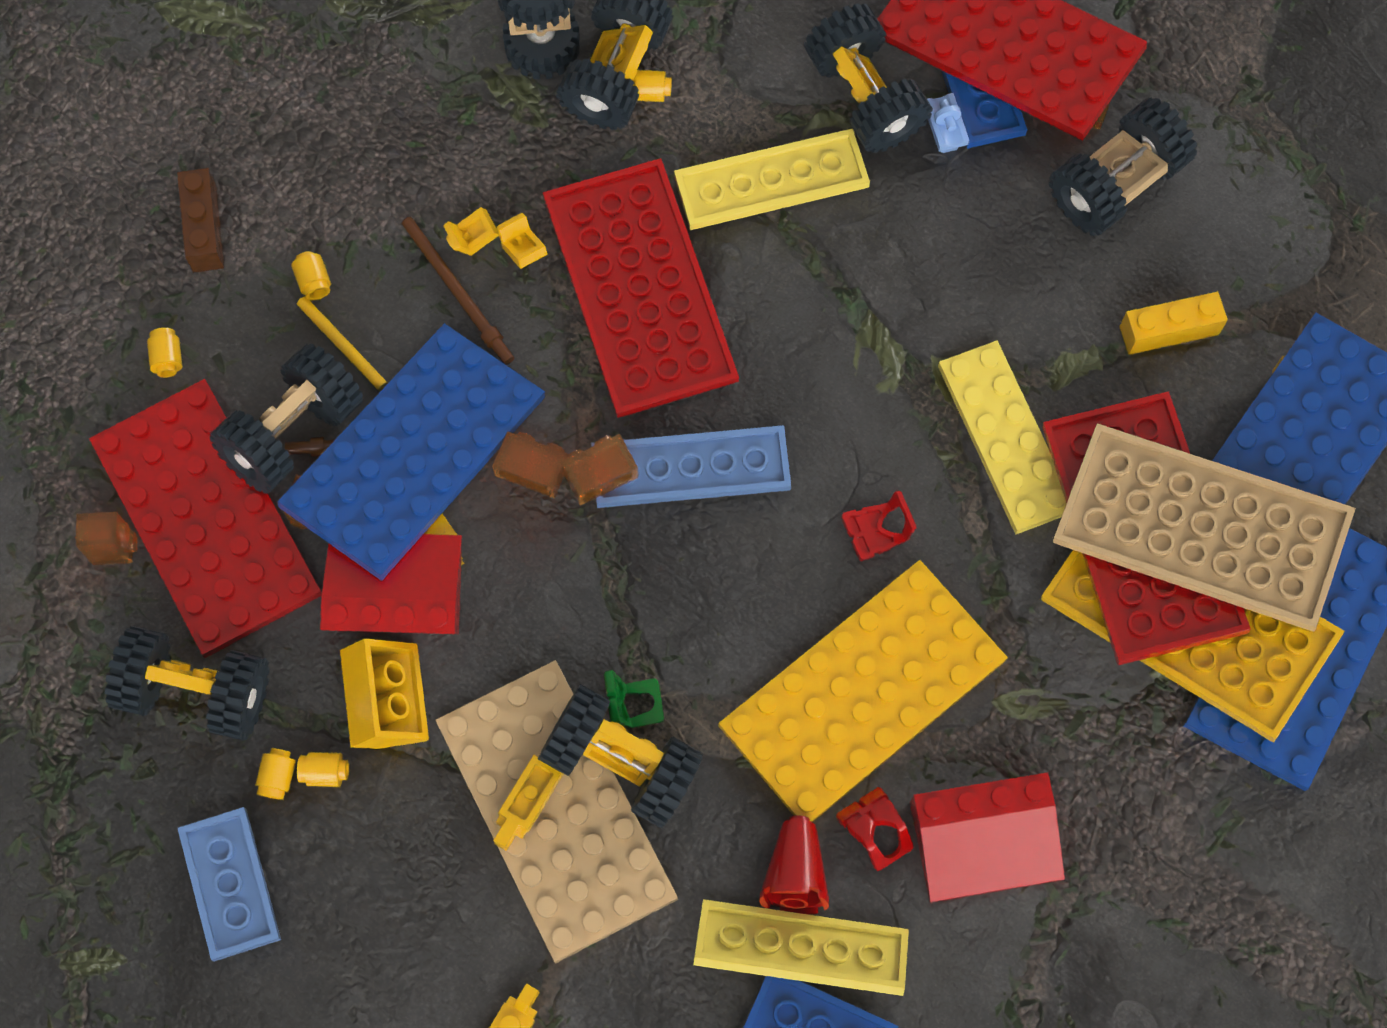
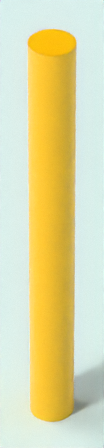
(342, 343)

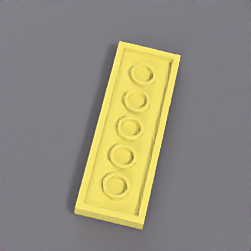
(771, 179)
(1005, 435)
(802, 947)

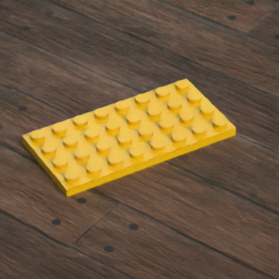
(1247, 676)
(862, 692)

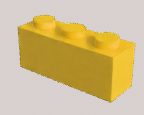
(1173, 323)

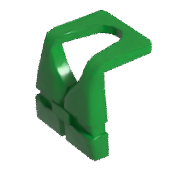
(616, 692)

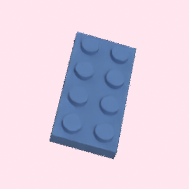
(229, 884)

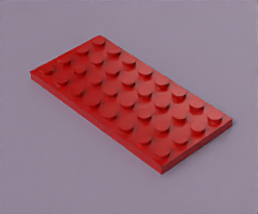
(1022, 51)
(640, 288)
(201, 523)
(1140, 611)

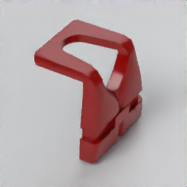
(867, 529)
(873, 811)

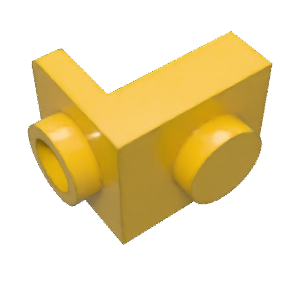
(472, 232)
(520, 241)

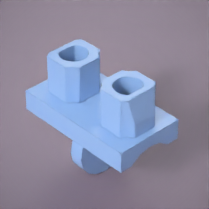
(947, 124)

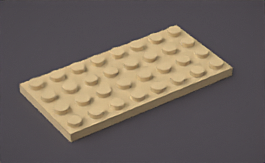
(1205, 526)
(586, 855)

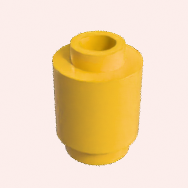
(652, 85)
(311, 275)
(164, 352)
(322, 769)
(275, 774)

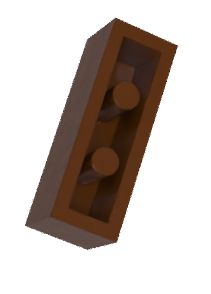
(200, 220)

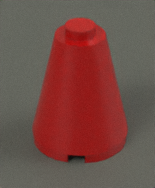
(796, 870)

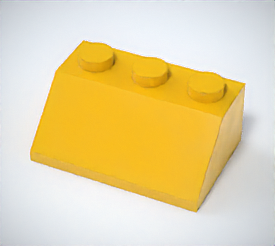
(383, 694)

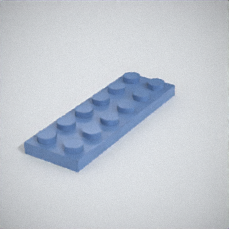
(704, 466)

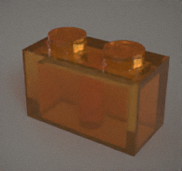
(530, 463)
(599, 468)
(105, 538)

